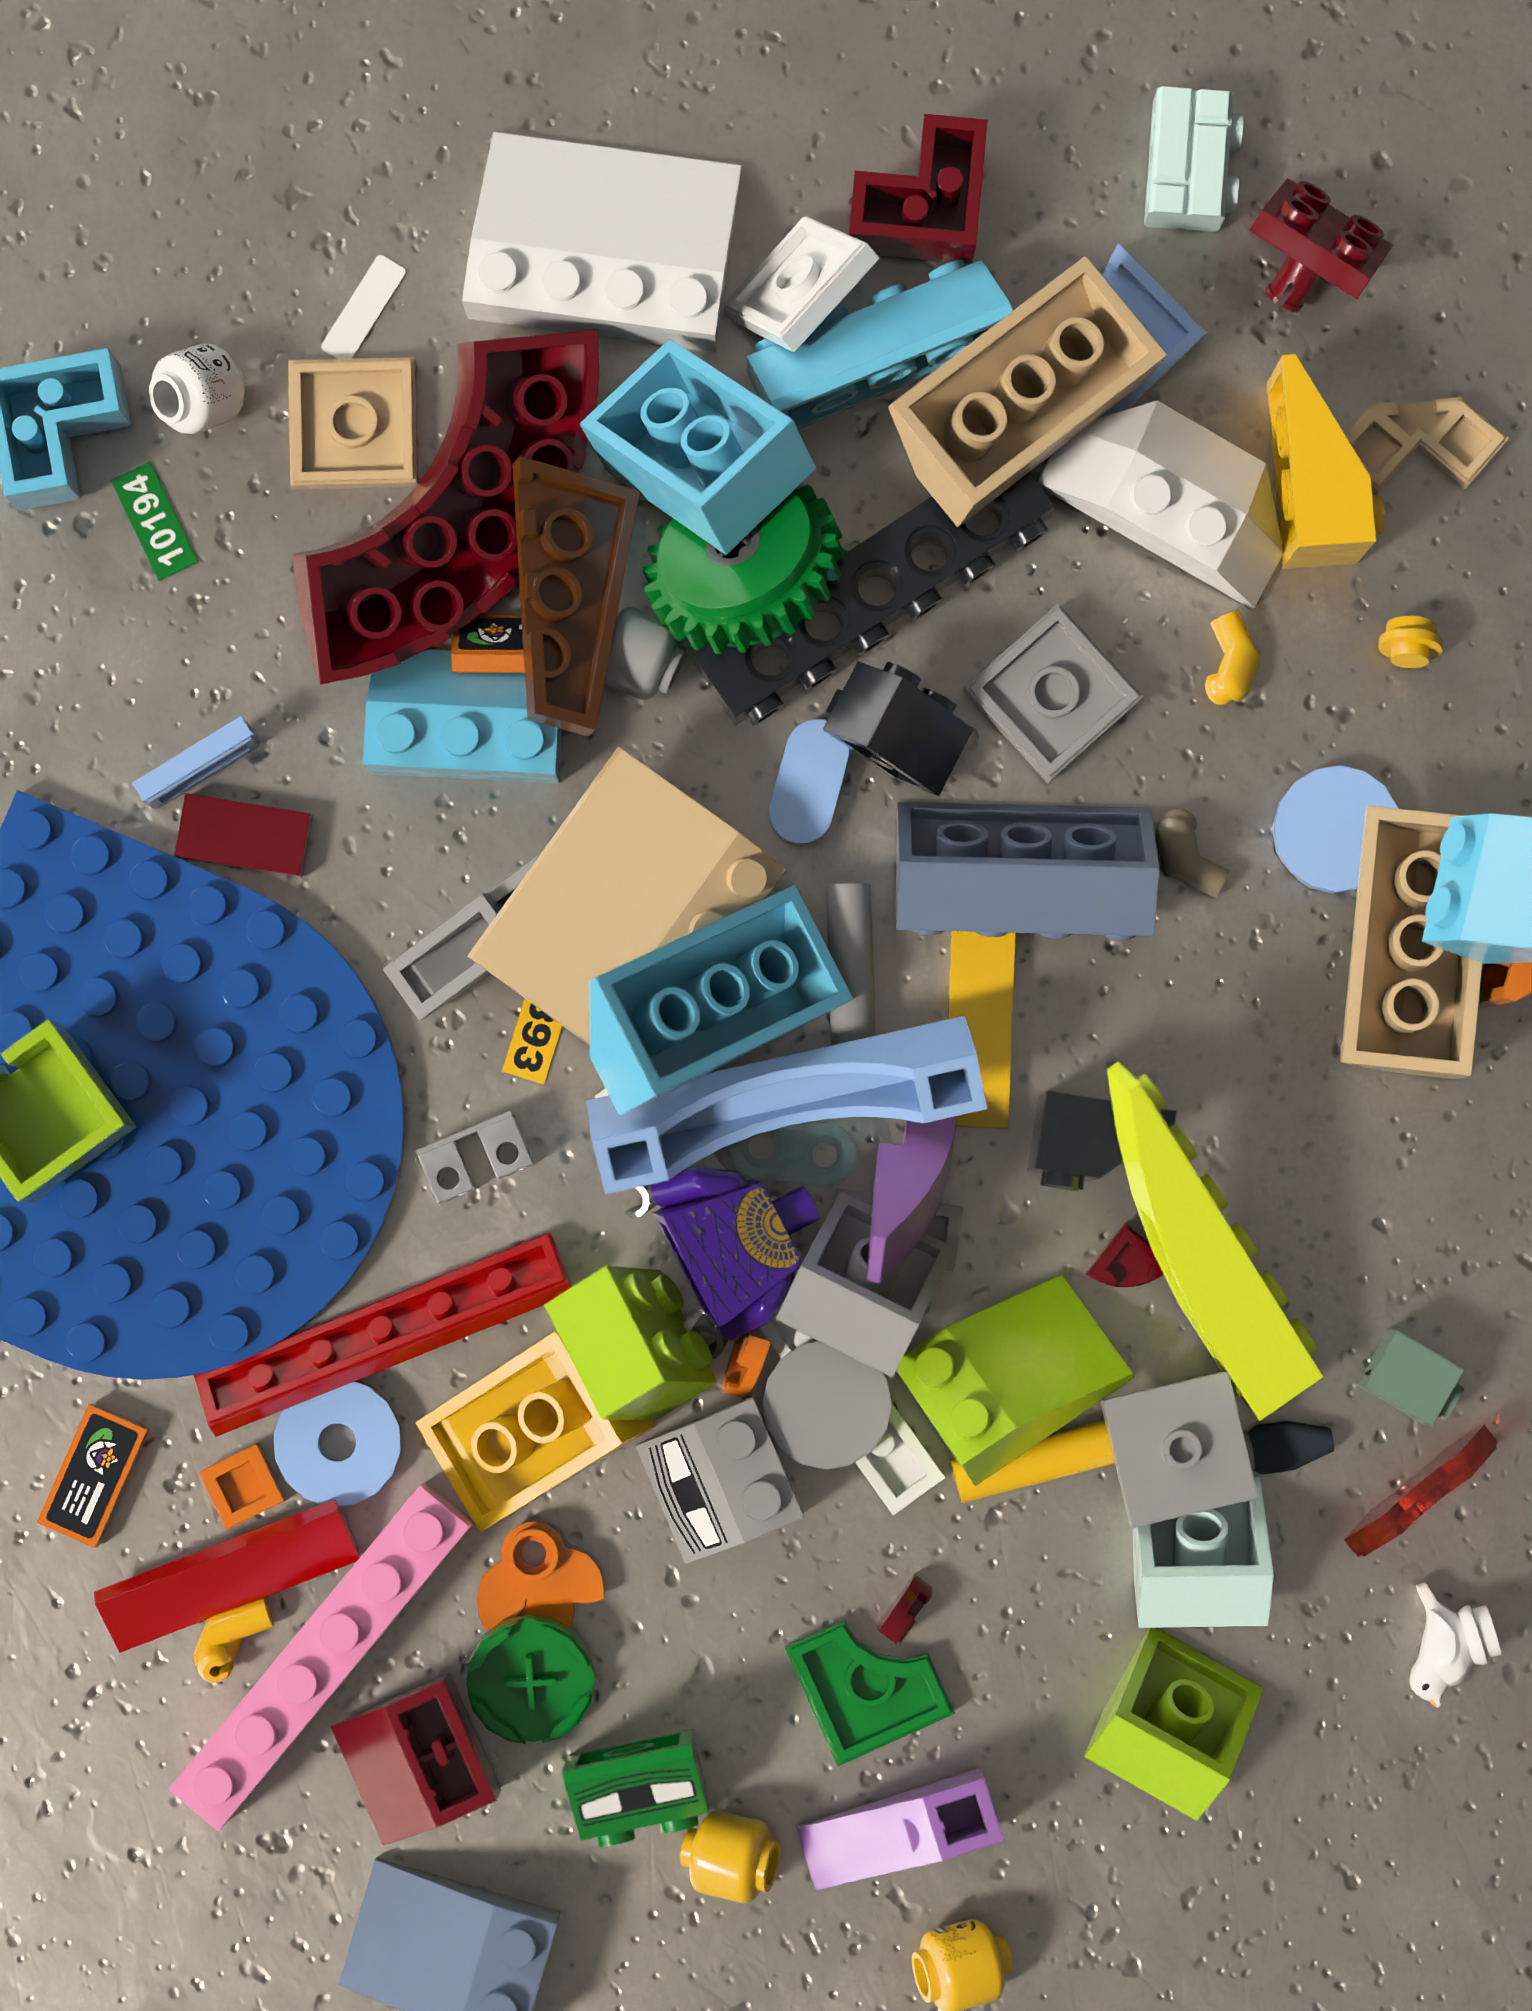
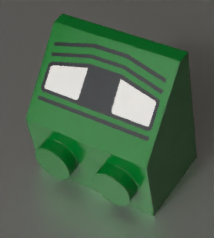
(636, 1787)

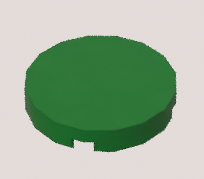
(530, 1679)

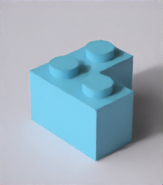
(39, 413)

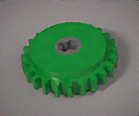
(757, 587)

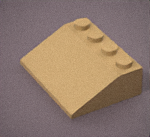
(615, 883)

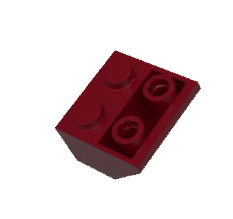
(417, 1760)

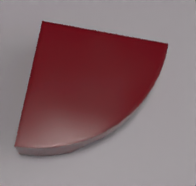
(1125, 1261)
(901, 1614)

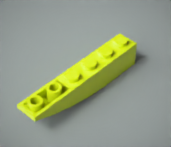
(1206, 1258)

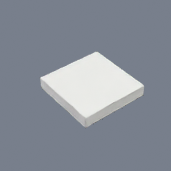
(800, 283)

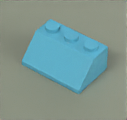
(455, 724)

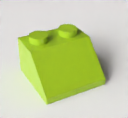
(1175, 1724)

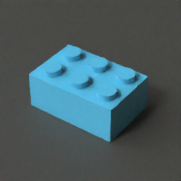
(698, 446)

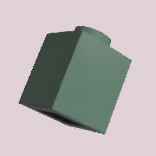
(1412, 1378)

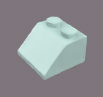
(1205, 1568)

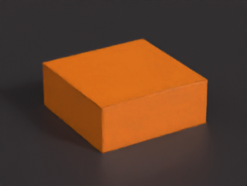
(242, 1486)

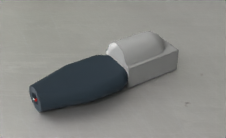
(1286, 1445)

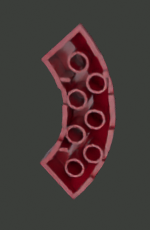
(454, 536)

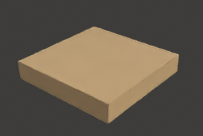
(353, 423)

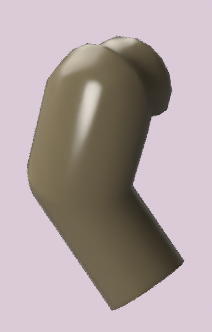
(1181, 854)

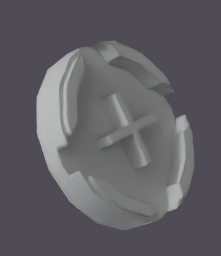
(826, 1406)

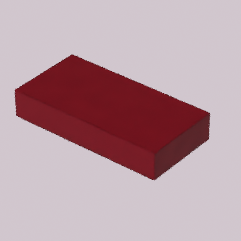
(243, 835)

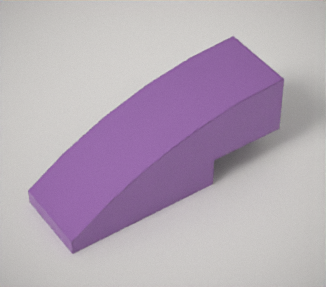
(908, 1192)

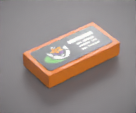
(489, 645)
(93, 1475)

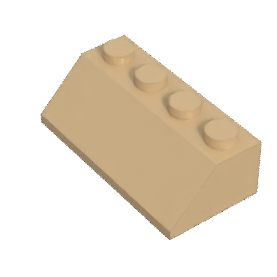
(1023, 390)
(1406, 1000)

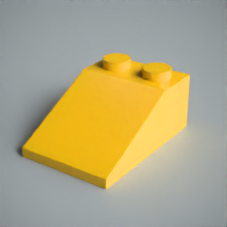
(1319, 480)
(521, 1433)

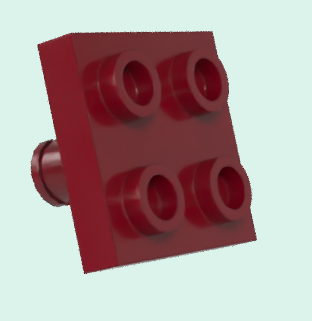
(1317, 243)

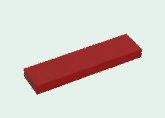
(227, 1575)

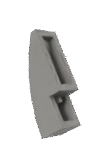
(438, 964)

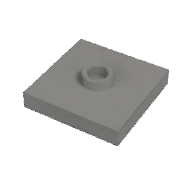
(1053, 693)
(1179, 1449)

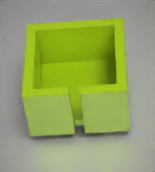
(52, 1112)
(631, 1343)

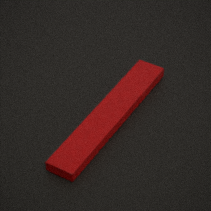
(383, 1334)

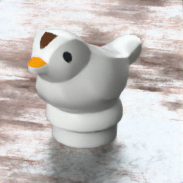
(1450, 1646)

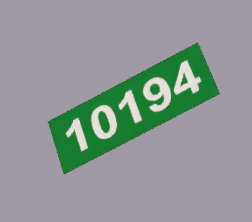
(154, 521)

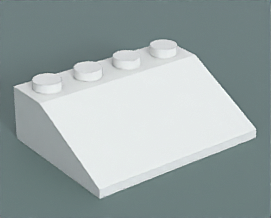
(602, 241)

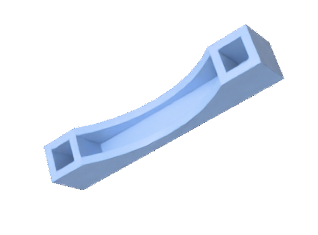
(900, 1075)

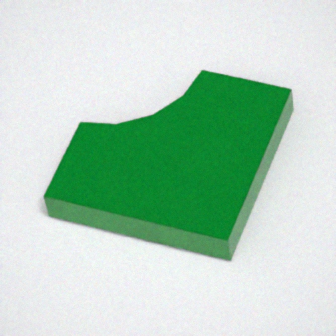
(865, 1695)

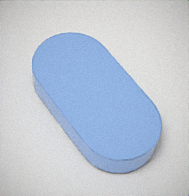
(808, 784)

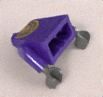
(730, 1245)

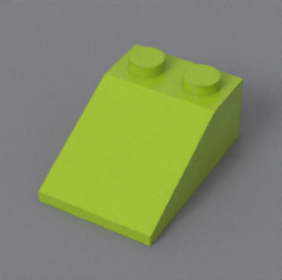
(1012, 1375)

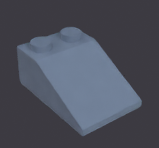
(446, 1944)

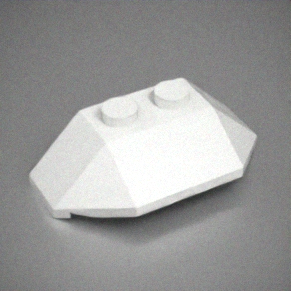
(1175, 495)

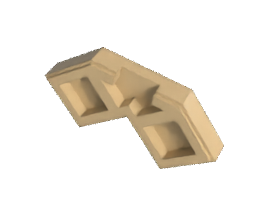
(1442, 430)

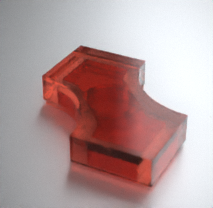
(1430, 1485)

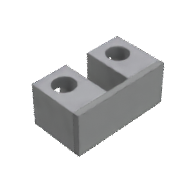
(446, 1154)

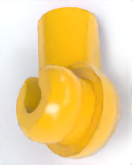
(1239, 661)
(223, 1637)

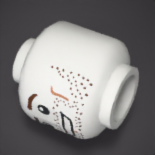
(197, 388)

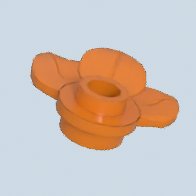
(541, 1589)

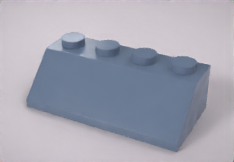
(1026, 870)

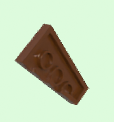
(571, 579)

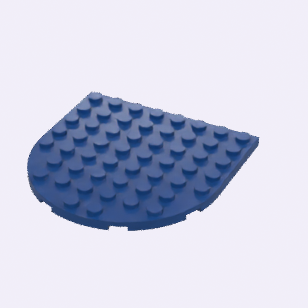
(252, 1093)

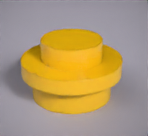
(1410, 641)

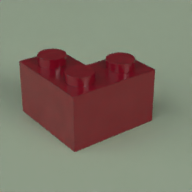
(931, 212)

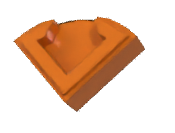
(744, 1365)

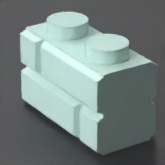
(1191, 158)

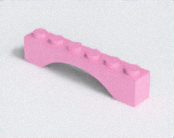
(321, 1655)

